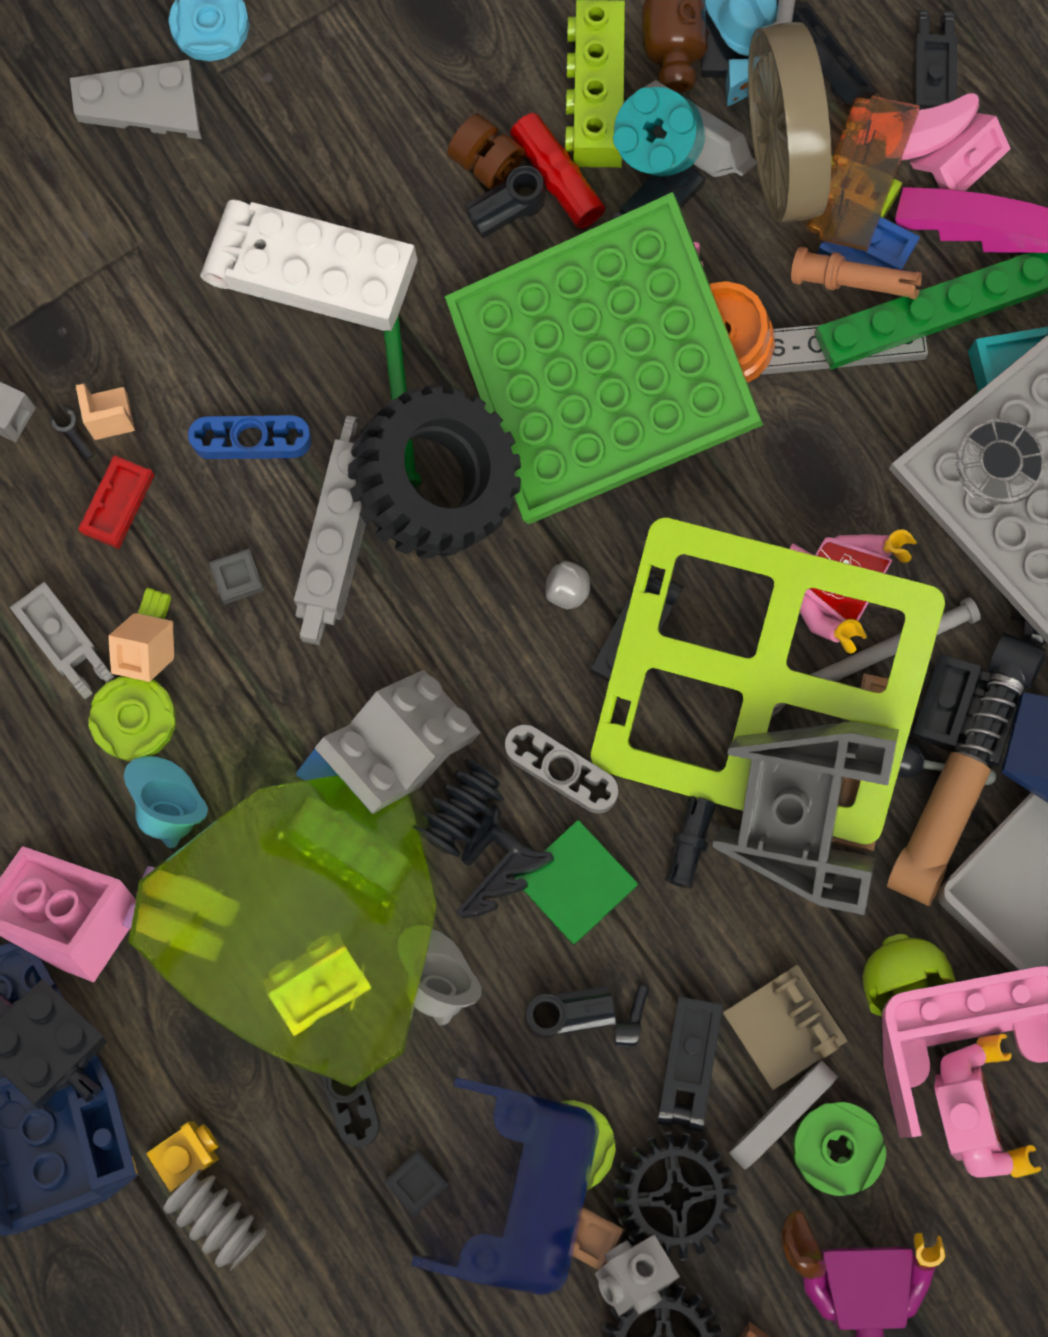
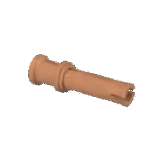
(836, 271)

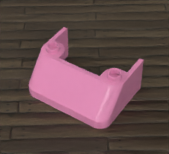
(956, 1013)

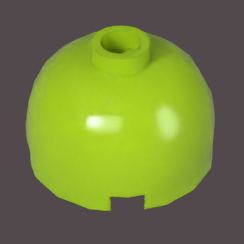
(901, 967)

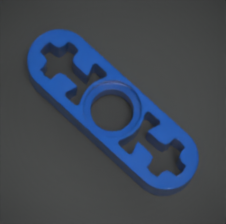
(219, 447)

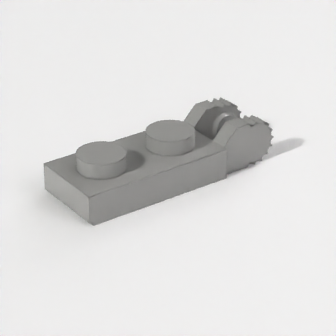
(59, 636)

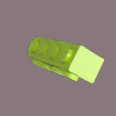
(598, 82)

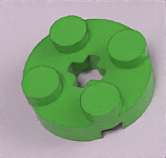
(864, 1141)

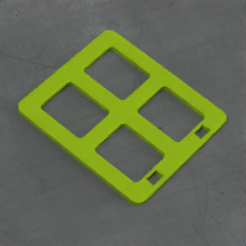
(765, 676)

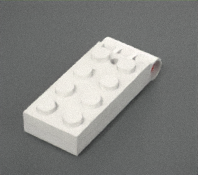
(310, 264)

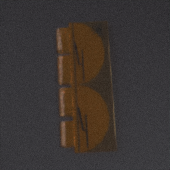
(864, 170)

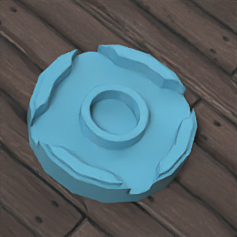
(209, 27)

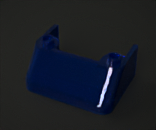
(545, 1196)

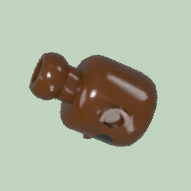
(675, 38)

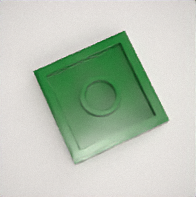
(579, 883)

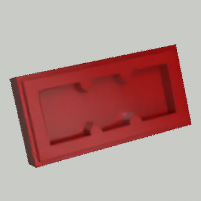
(116, 502)

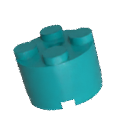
(636, 137)

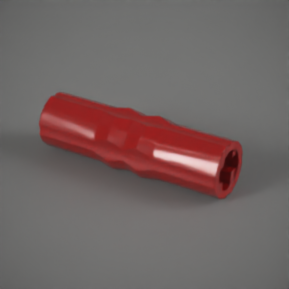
(558, 171)

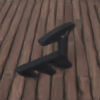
(517, 862)

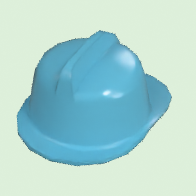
(740, 19)
(164, 799)

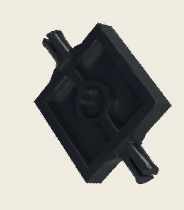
(46, 1045)

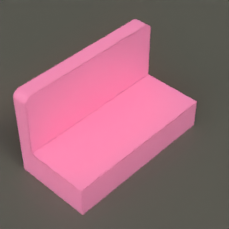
(967, 156)

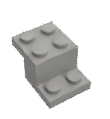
(397, 740)

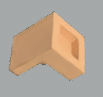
(105, 412)
(141, 647)

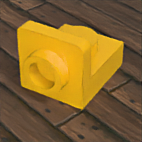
(184, 1154)

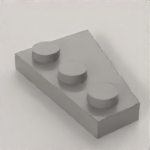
(144, 97)

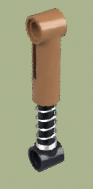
(925, 859)

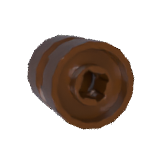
(481, 149)

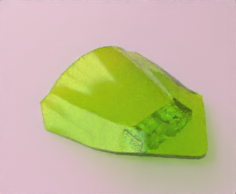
(297, 925)

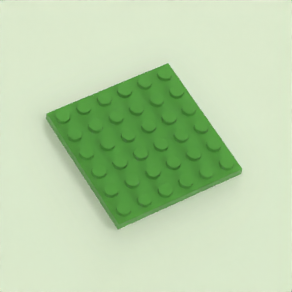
(604, 358)

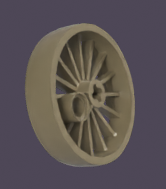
(789, 121)

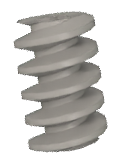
(214, 1220)

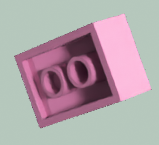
(63, 912)

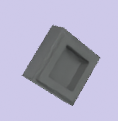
(236, 576)

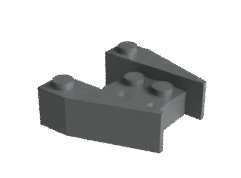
(795, 807)

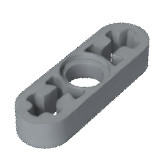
(528, 761)
(783, 1114)

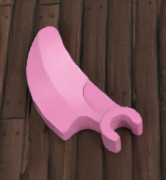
(940, 125)

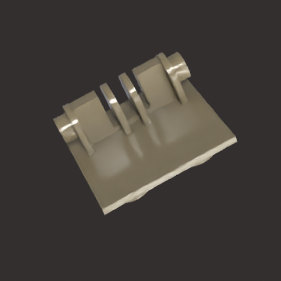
(785, 1027)

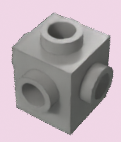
(635, 1275)

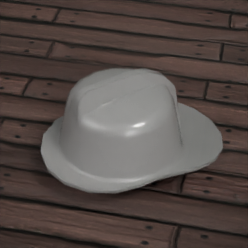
(446, 981)

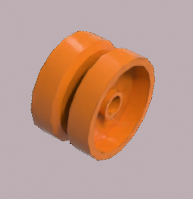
(747, 326)

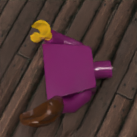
(861, 1286)

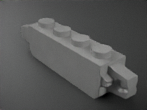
(332, 544)

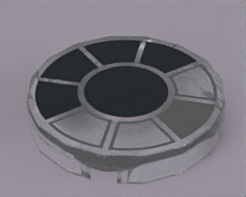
(1000, 462)

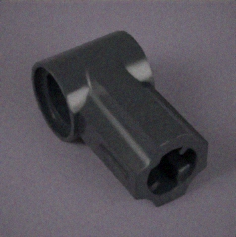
(503, 203)
(574, 1011)

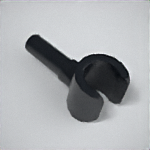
(73, 432)
(628, 1032)

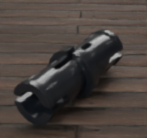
(690, 842)

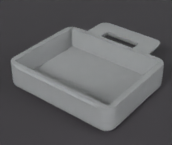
(1004, 889)

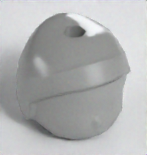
(567, 585)

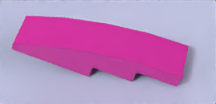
(971, 216)

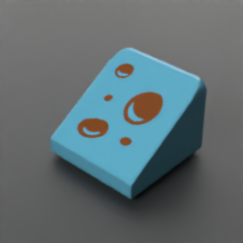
(736, 81)

